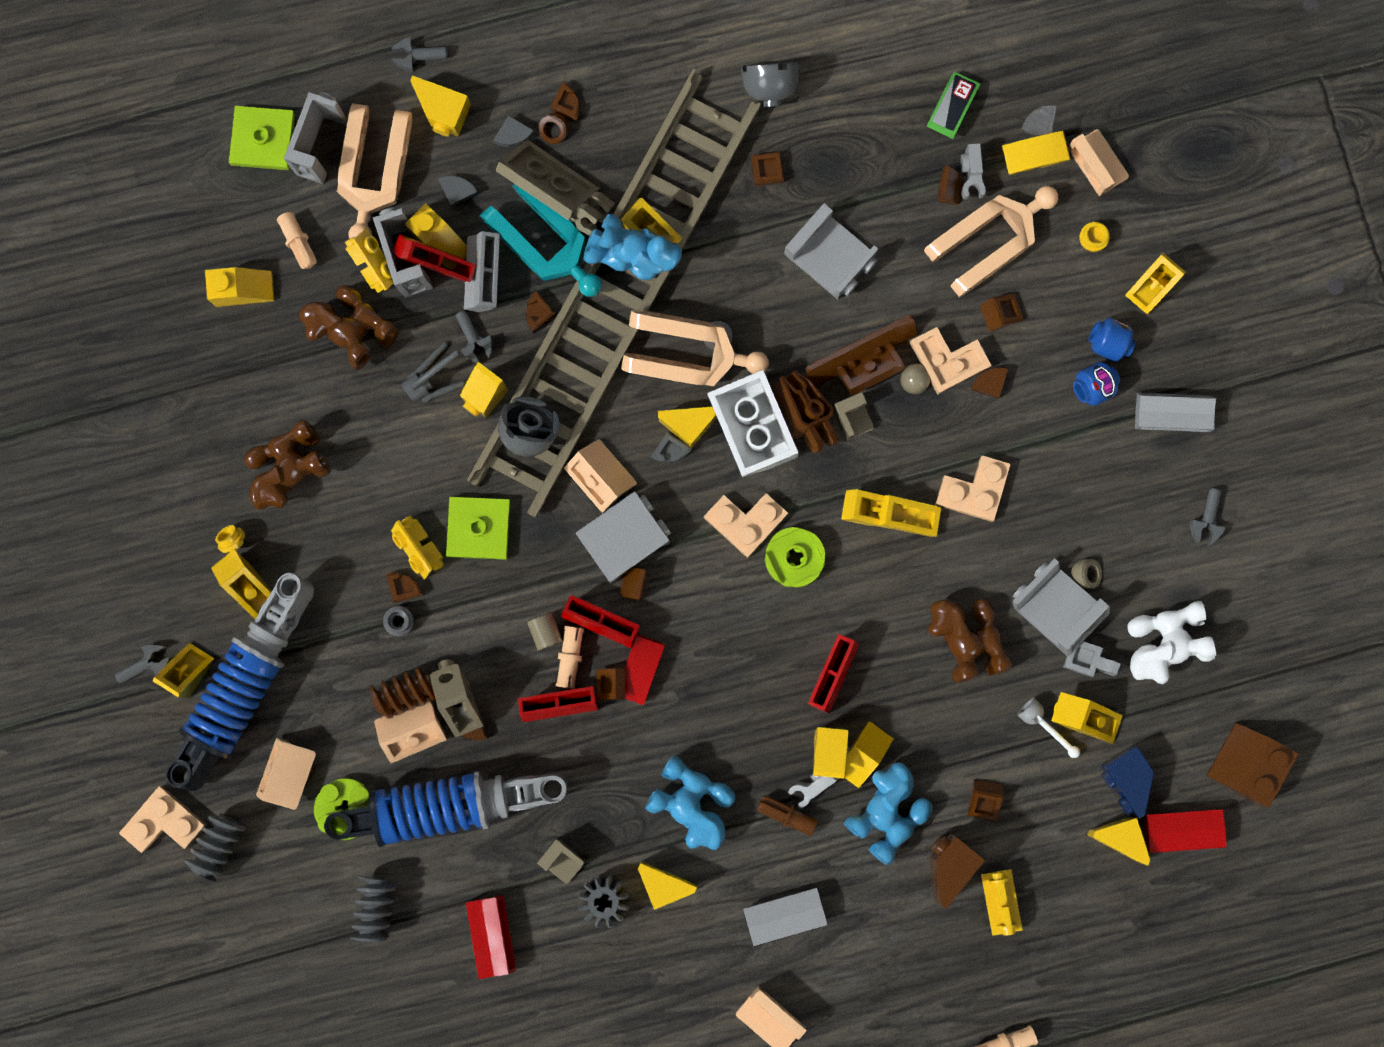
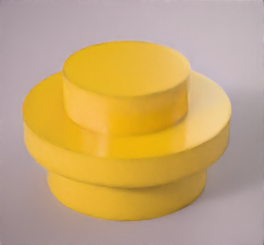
(1094, 236)
(230, 539)

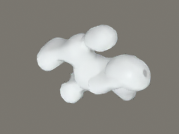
(1176, 645)

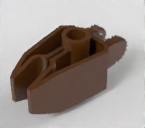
(805, 411)

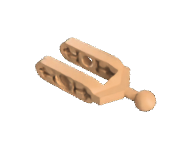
(366, 200)
(1018, 217)
(723, 355)

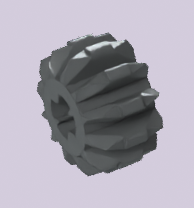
(610, 909)

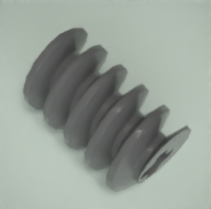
(215, 846)
(373, 909)

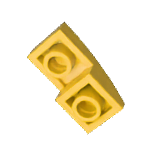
(1036, 152)

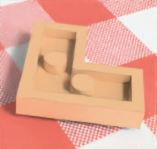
(948, 368)
(976, 498)
(747, 530)
(161, 814)

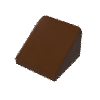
(950, 186)
(1001, 312)
(633, 584)
(985, 800)

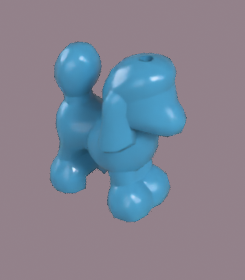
(631, 250)
(684, 805)
(882, 812)

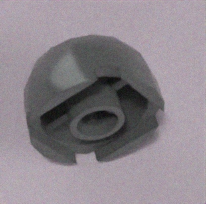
(771, 81)
(527, 426)

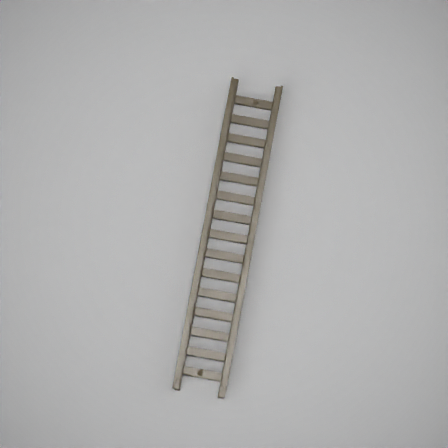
(574, 304)

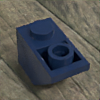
(1131, 778)

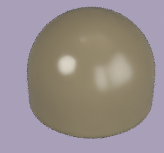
(915, 379)
(1079, 573)

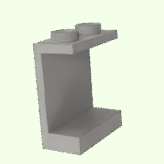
(305, 133)
(830, 253)
(407, 281)
(623, 536)
(1059, 607)

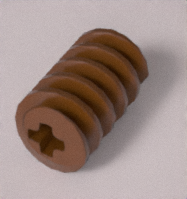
(402, 693)

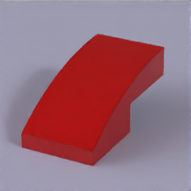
(641, 668)

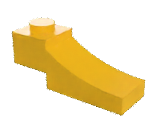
(891, 512)

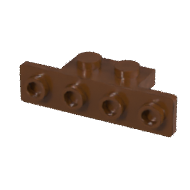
(867, 359)

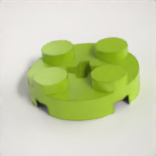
(801, 541)
(333, 795)

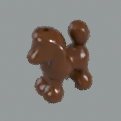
(347, 332)
(290, 466)
(965, 644)

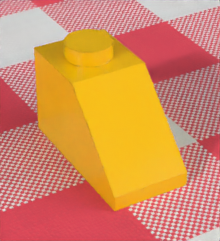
(442, 106)
(434, 231)
(239, 286)
(482, 391)
(242, 582)
(1086, 717)

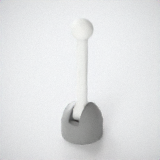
(1033, 713)

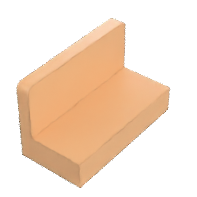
(1098, 161)
(600, 475)
(409, 732)
(285, 774)
(770, 1019)

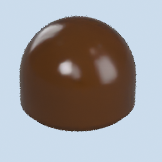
(563, 125)

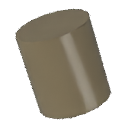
(545, 632)

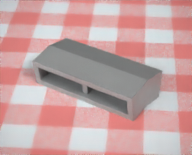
(482, 290)
(1175, 412)
(785, 916)

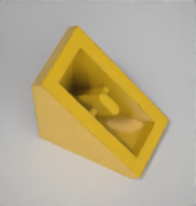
(644, 216)
(1155, 283)
(688, 423)
(184, 671)
(830, 752)
(866, 753)
(1123, 837)
(664, 887)

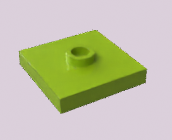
(261, 137)
(478, 528)

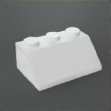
(753, 424)

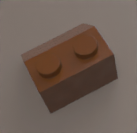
(1252, 765)
(951, 868)

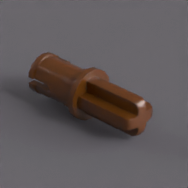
(787, 815)

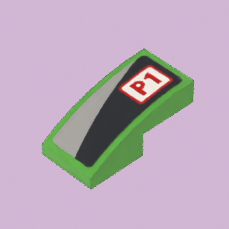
(953, 105)

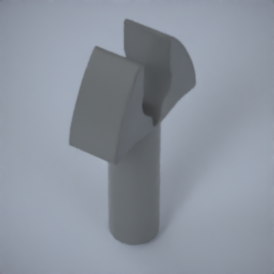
(416, 54)
(473, 338)
(1208, 519)
(144, 664)

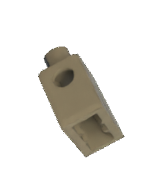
(451, 688)

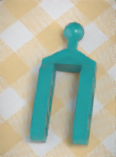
(564, 263)

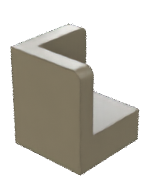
(853, 416)
(561, 861)

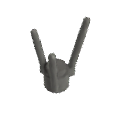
(418, 385)

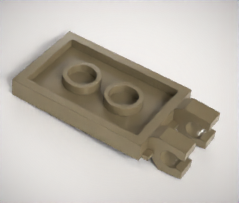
(555, 185)

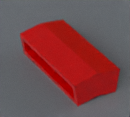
(404, 248)
(598, 627)
(839, 676)
(557, 697)
(1184, 831)
(491, 936)

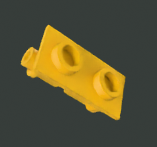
(366, 249)
(420, 557)
(1001, 902)

